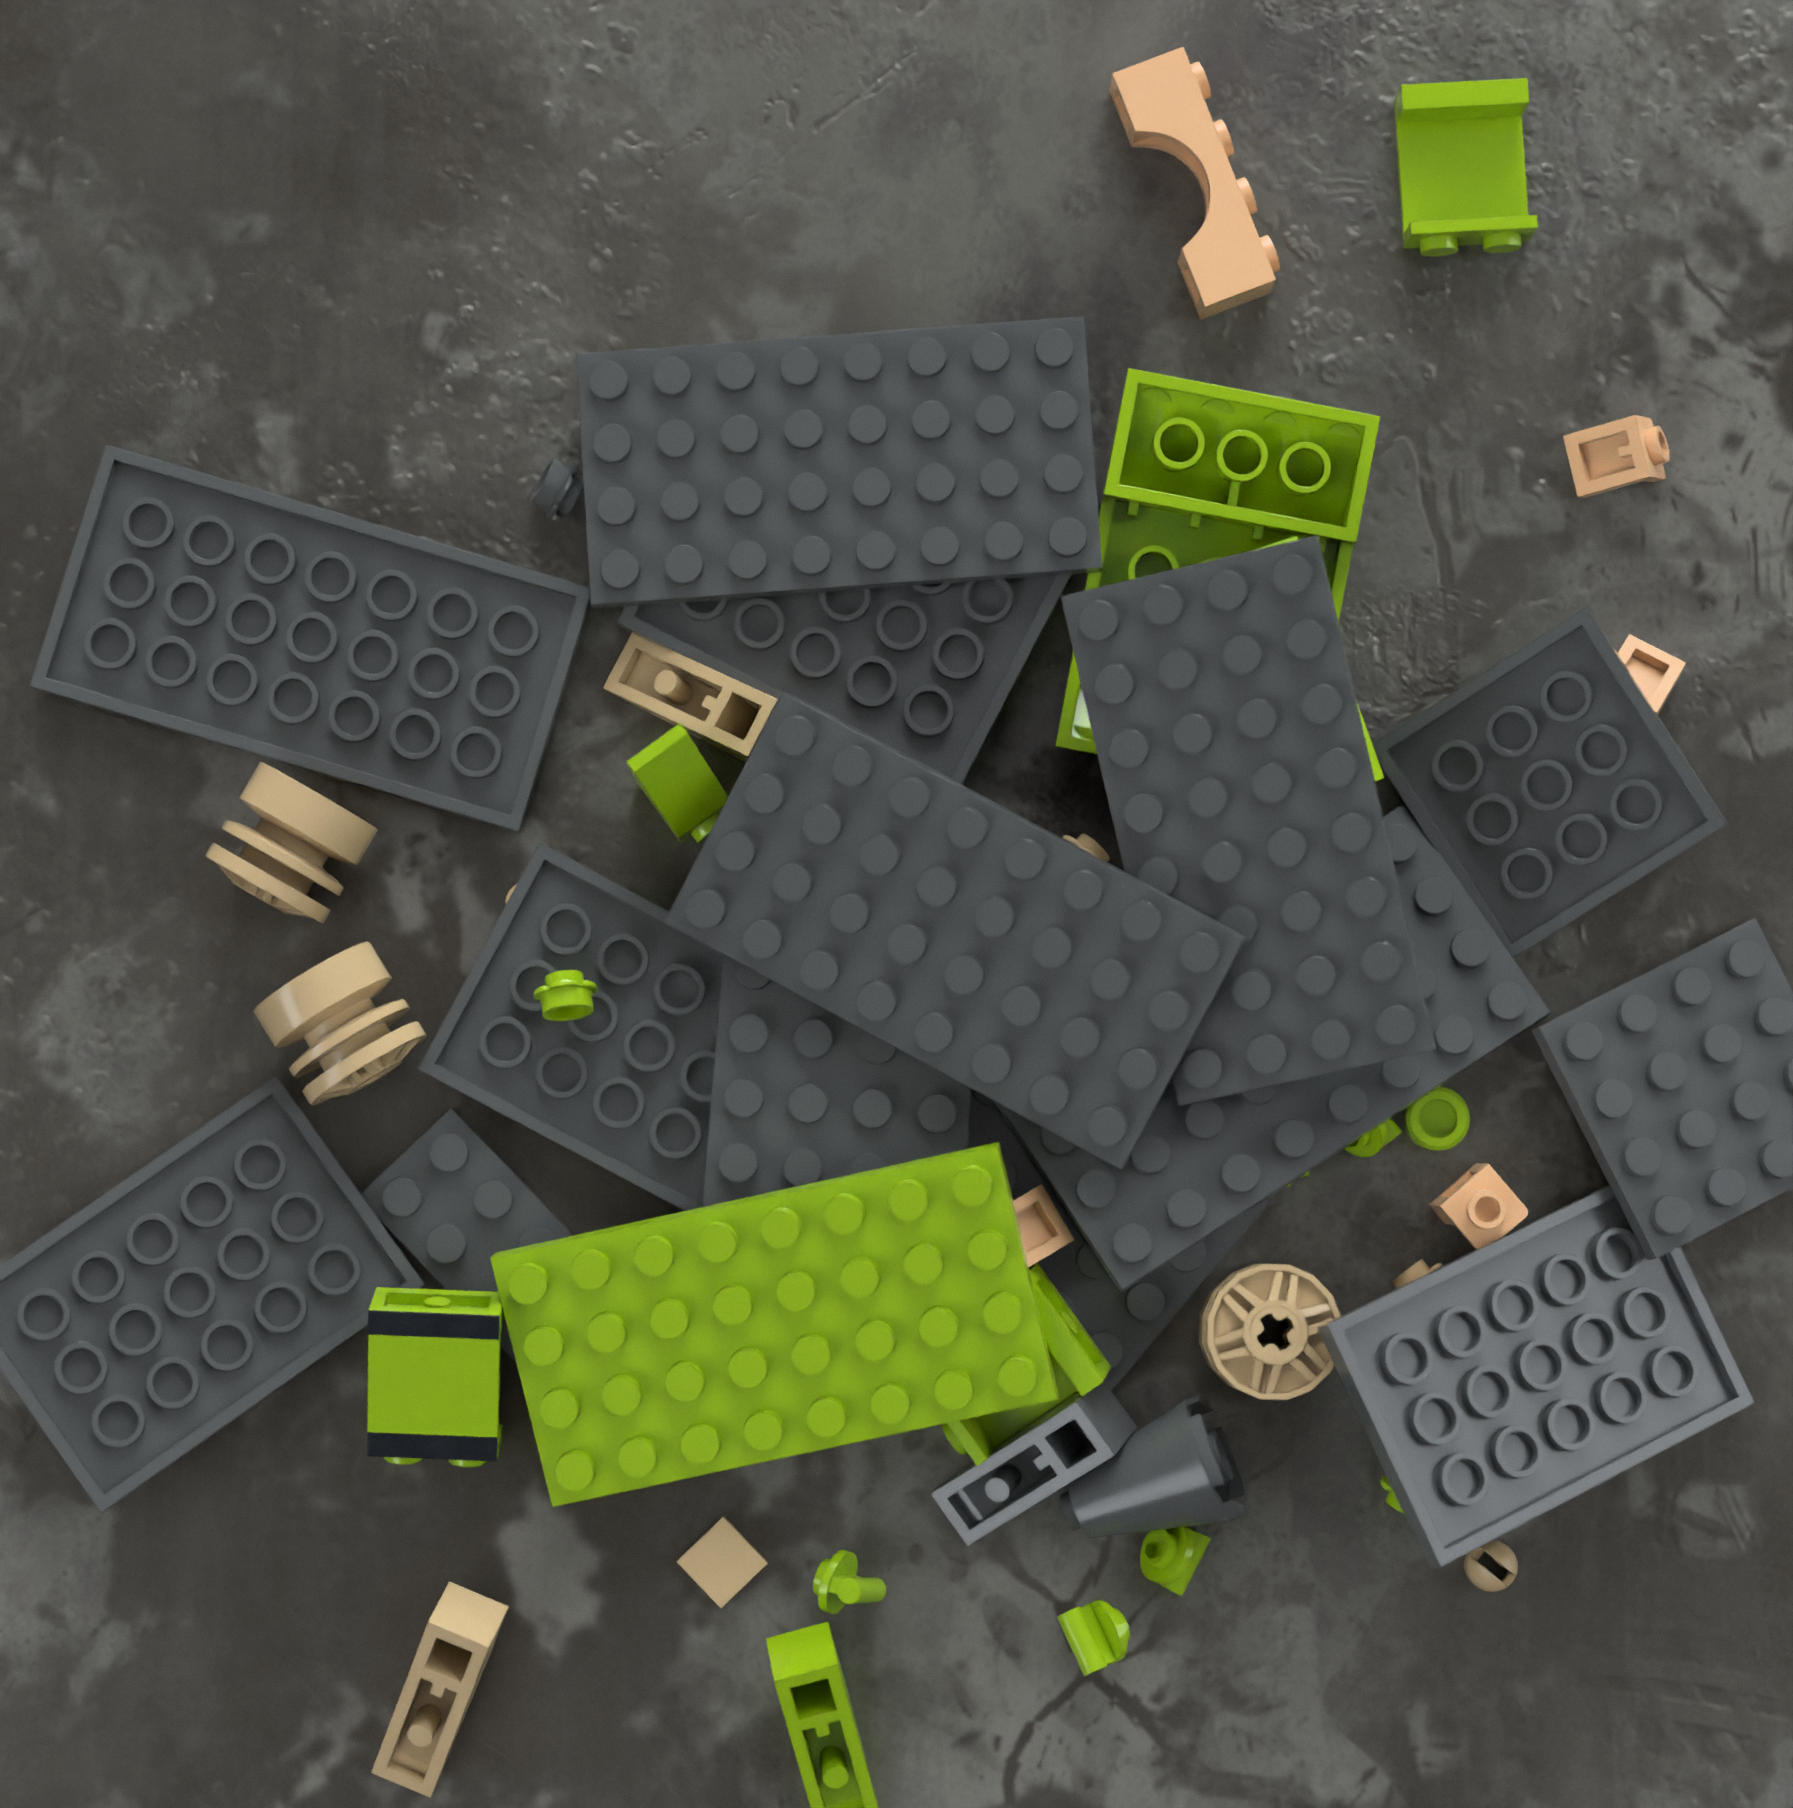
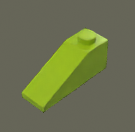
(679, 784)
(820, 1718)

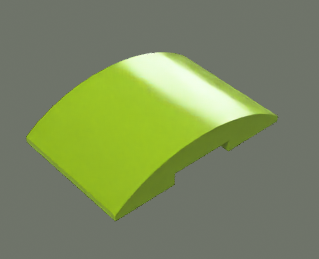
(1217, 475)

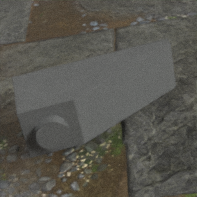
(1035, 1462)

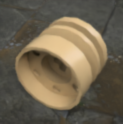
(291, 843)
(340, 1023)
(1233, 1321)

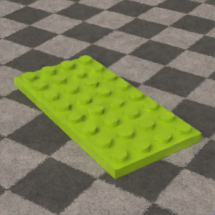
(775, 1325)

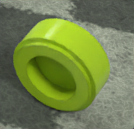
(1437, 1120)

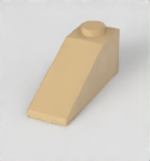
(691, 694)
(439, 1688)

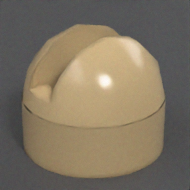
(1483, 1578)

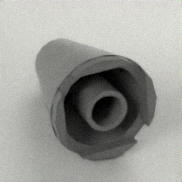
(1160, 1479)

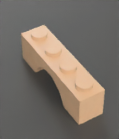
(1167, 111)

